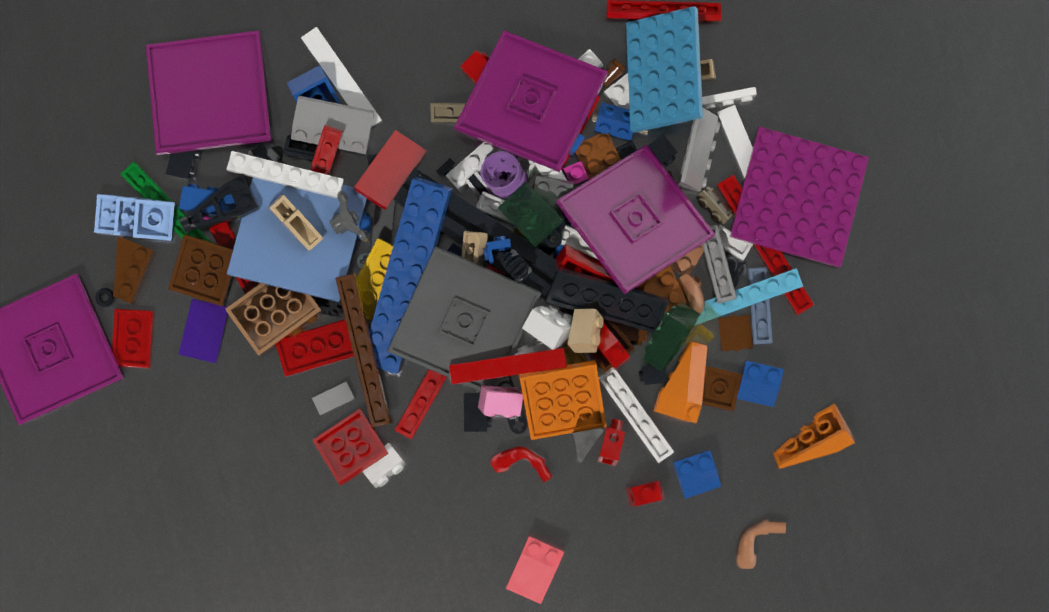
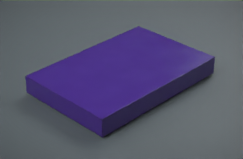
(203, 331)

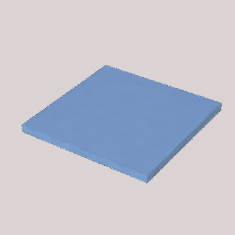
(274, 257)

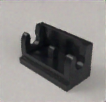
(299, 149)

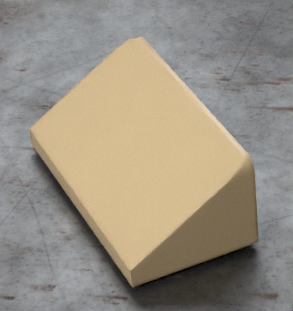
(473, 247)

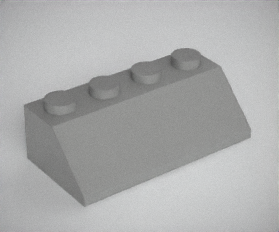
(314, 114)

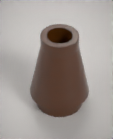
(615, 70)

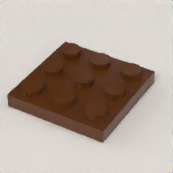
(202, 270)

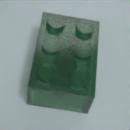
(670, 335)

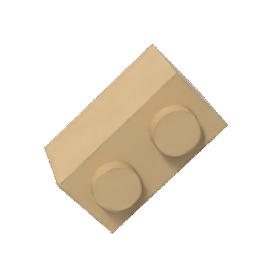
(585, 330)

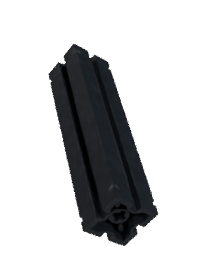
(465, 217)

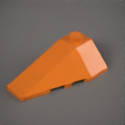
(684, 390)
(822, 437)

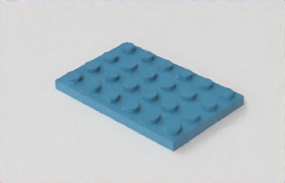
(664, 70)

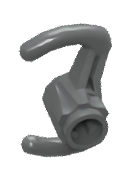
(347, 219)

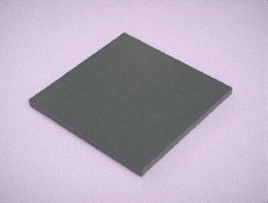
(462, 316)

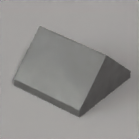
(584, 441)

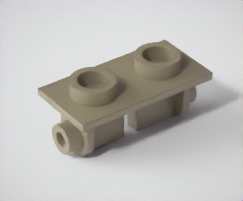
(719, 212)

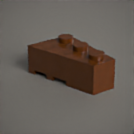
(131, 269)

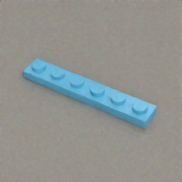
(752, 294)

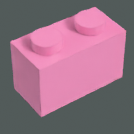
(500, 401)

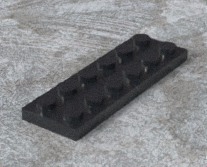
(583, 291)

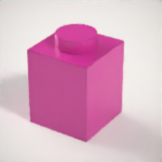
(575, 173)

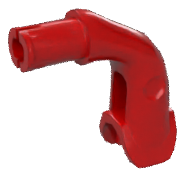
(504, 459)

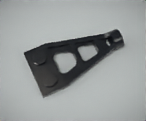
(243, 198)

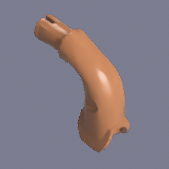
(691, 288)
(746, 558)

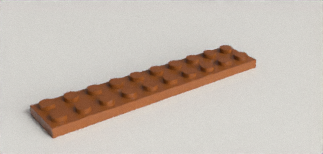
(598, 155)

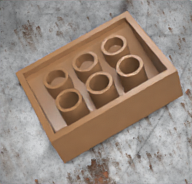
(271, 314)

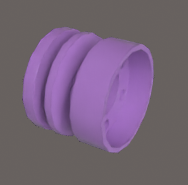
(499, 167)

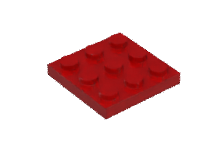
(350, 447)

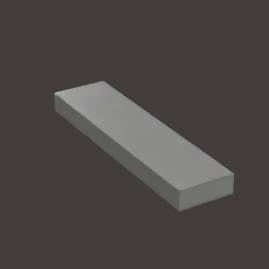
(719, 268)

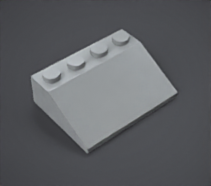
(698, 151)

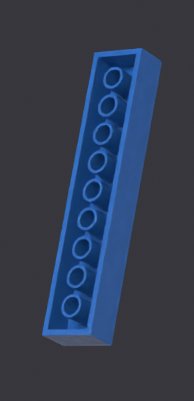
(412, 247)

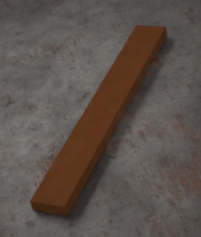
(363, 350)

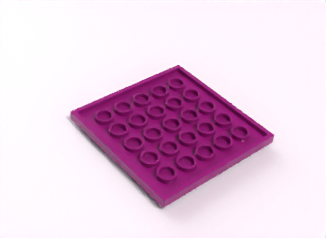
(799, 197)

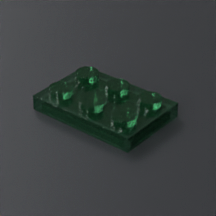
(530, 214)

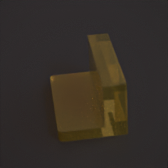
(702, 332)

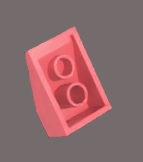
(535, 569)

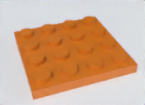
(563, 400)

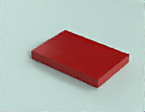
(132, 337)

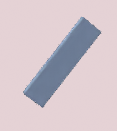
(760, 311)

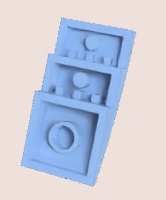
(134, 217)

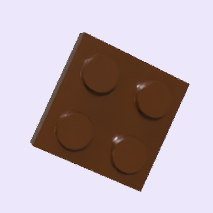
(720, 388)

